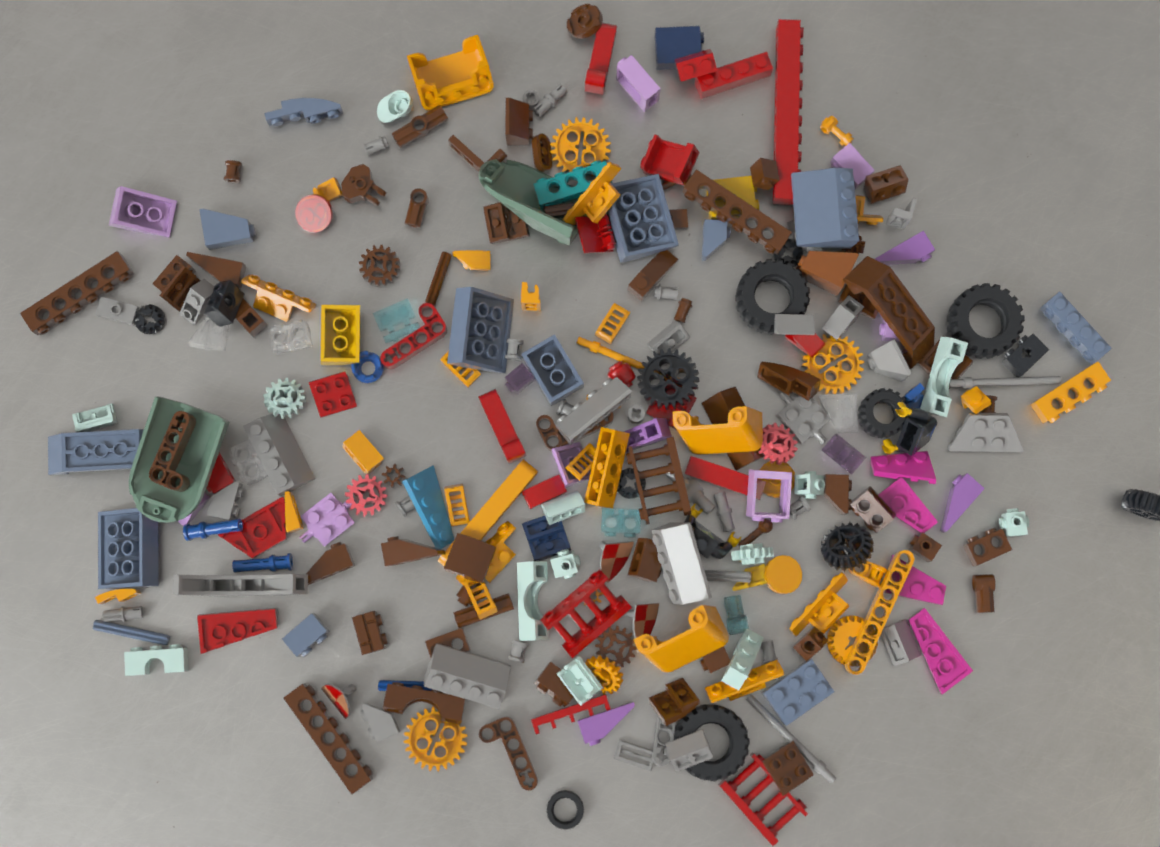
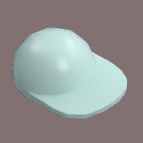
(394, 106)

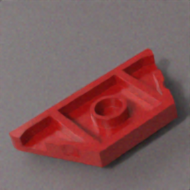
(260, 530)

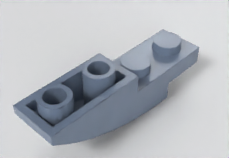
(310, 108)

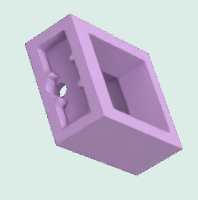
(637, 83)
(785, 495)

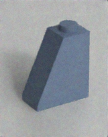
(225, 230)

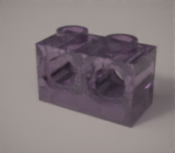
(844, 453)

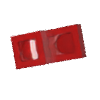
(544, 491)

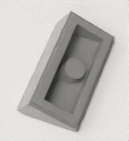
(794, 324)
(670, 337)

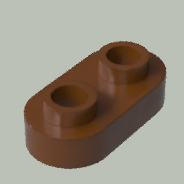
(542, 152)

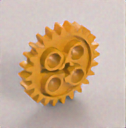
(564, 146)
(842, 377)
(451, 746)

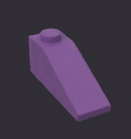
(909, 252)
(648, 433)
(960, 498)
(600, 724)

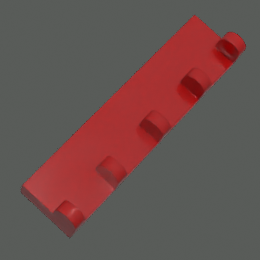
(569, 711)

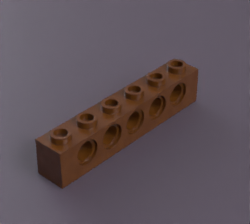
(732, 202)
(34, 314)
(329, 750)

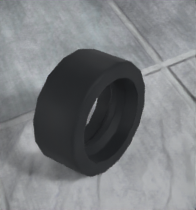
(550, 810)

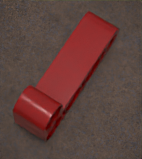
(600, 59)
(411, 339)
(502, 426)

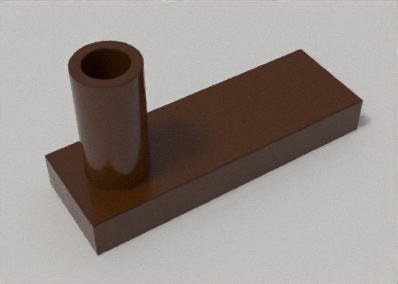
(469, 156)

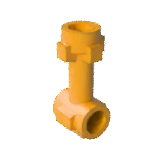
(829, 125)

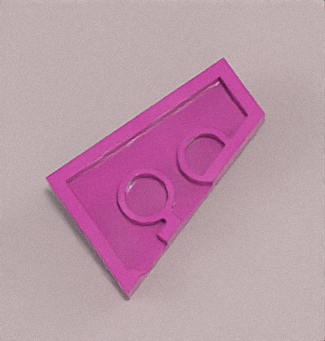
(903, 465)
(908, 506)
(920, 586)

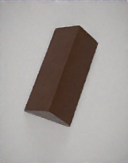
(717, 410)

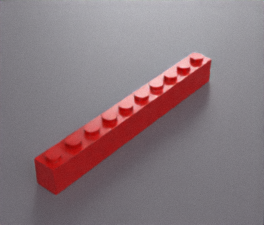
(787, 107)

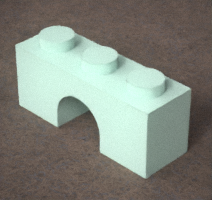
(743, 659)
(138, 661)

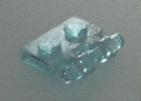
(395, 315)

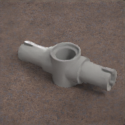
(695, 493)

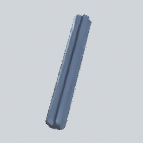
(131, 632)

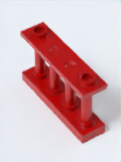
(595, 627)
(758, 816)

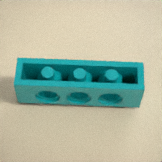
(561, 180)

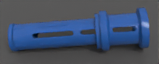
(204, 530)
(273, 563)

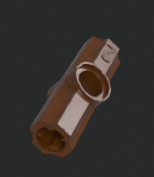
(409, 133)
(469, 615)

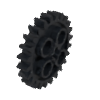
(678, 365)

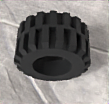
(869, 421)

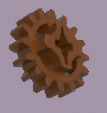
(373, 270)
(612, 636)

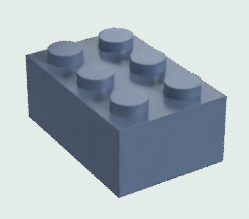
(552, 370)
(797, 692)

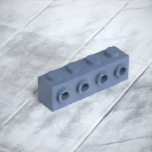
(1075, 328)

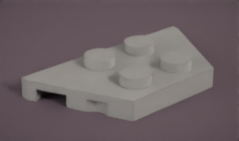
(986, 434)

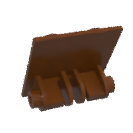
(788, 768)

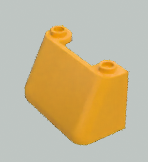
(452, 76)
(740, 434)
(704, 637)

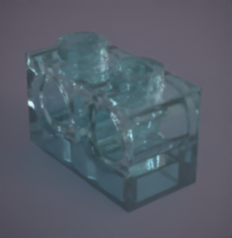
(620, 516)

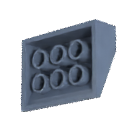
(825, 208)
(641, 219)
(480, 330)
(127, 550)

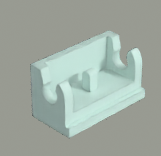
(95, 419)
(580, 680)

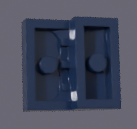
(545, 539)

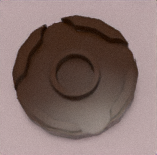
(584, 21)

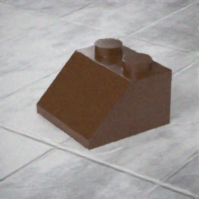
(517, 123)

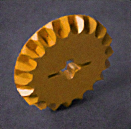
(839, 634)

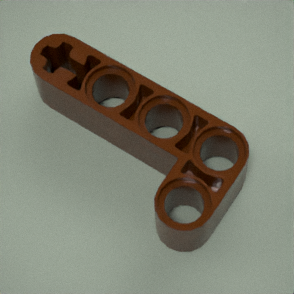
(552, 431)
(176, 450)
(513, 754)

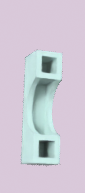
(948, 356)
(529, 580)

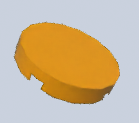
(773, 486)
(783, 574)

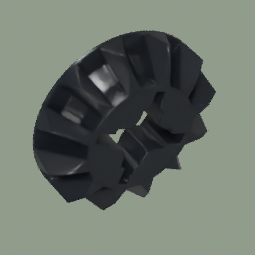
(796, 254)
(150, 327)
(629, 492)

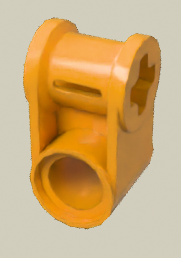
(870, 573)

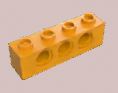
(1094, 374)
(606, 467)

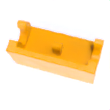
(531, 300)
(362, 452)

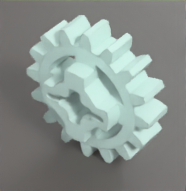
(284, 399)
(752, 554)

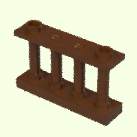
(676, 486)

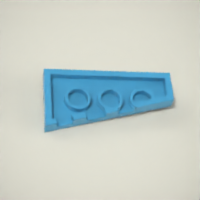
(429, 503)

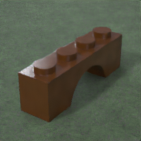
(400, 698)

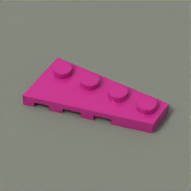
(940, 654)

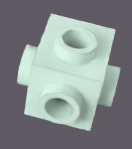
(809, 485)
(1014, 523)
(560, 568)

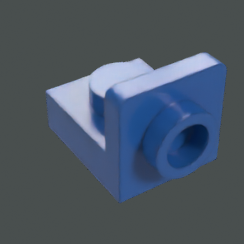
(914, 396)

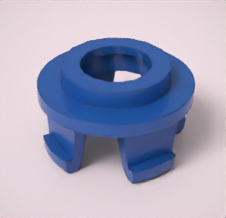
(366, 356)

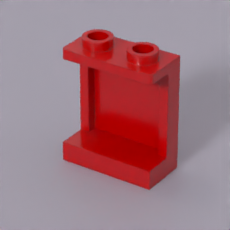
(669, 160)

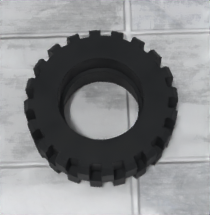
(770, 271)
(999, 301)
(737, 735)

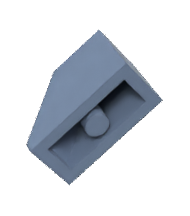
(714, 236)

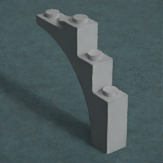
(241, 585)

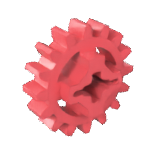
(778, 444)
(369, 488)

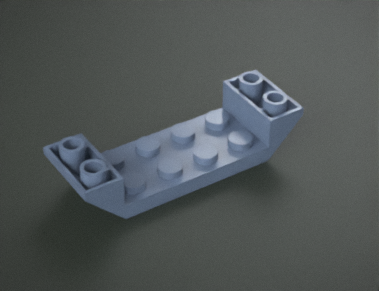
(92, 451)

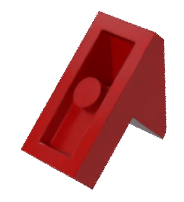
(807, 343)

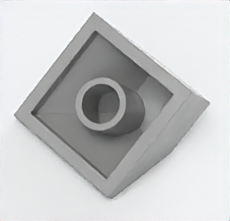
(889, 361)

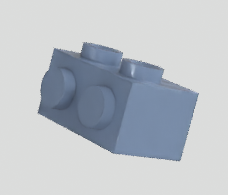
(305, 635)

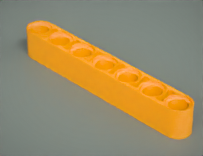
(497, 504)
(871, 618)

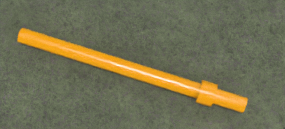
(596, 347)

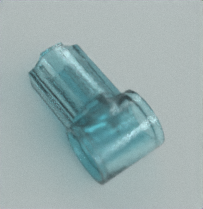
(736, 620)

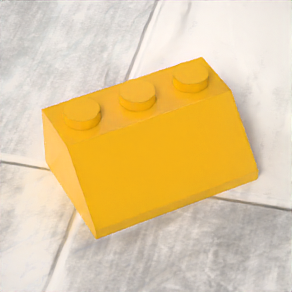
(340, 334)

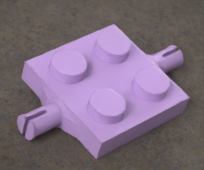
(327, 520)

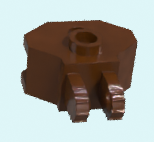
(362, 187)

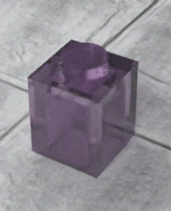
(519, 379)

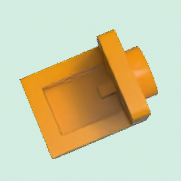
(975, 400)

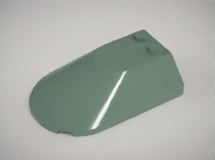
(514, 188)
(196, 462)

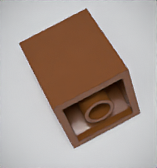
(827, 269)

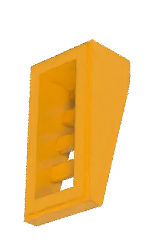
(606, 337)
(470, 380)
(590, 451)
(459, 487)
(292, 515)
(487, 611)

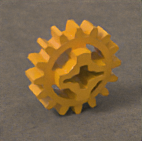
(605, 673)

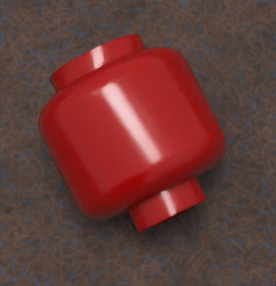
(623, 372)

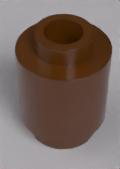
(464, 596)

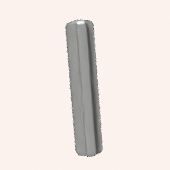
(728, 576)

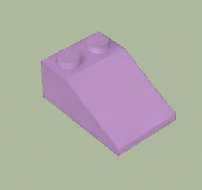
(142, 212)

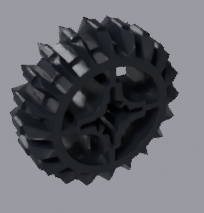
(1142, 504)
(855, 537)

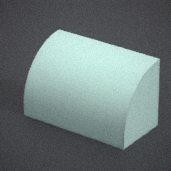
(563, 507)

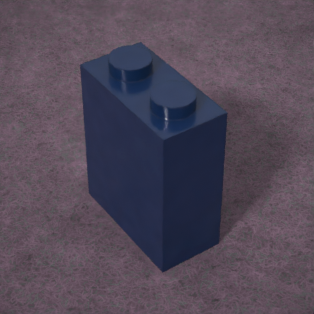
(676, 43)

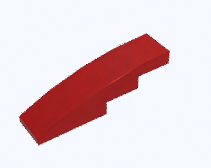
(722, 476)

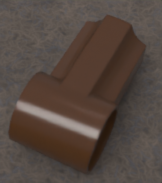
(416, 210)
(984, 586)

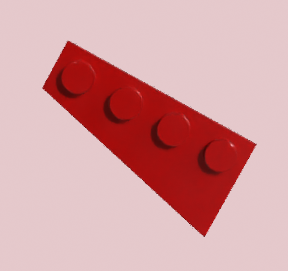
(230, 627)

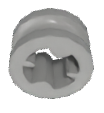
(529, 93)

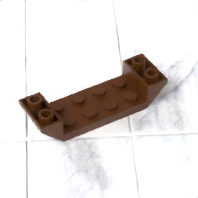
(895, 307)

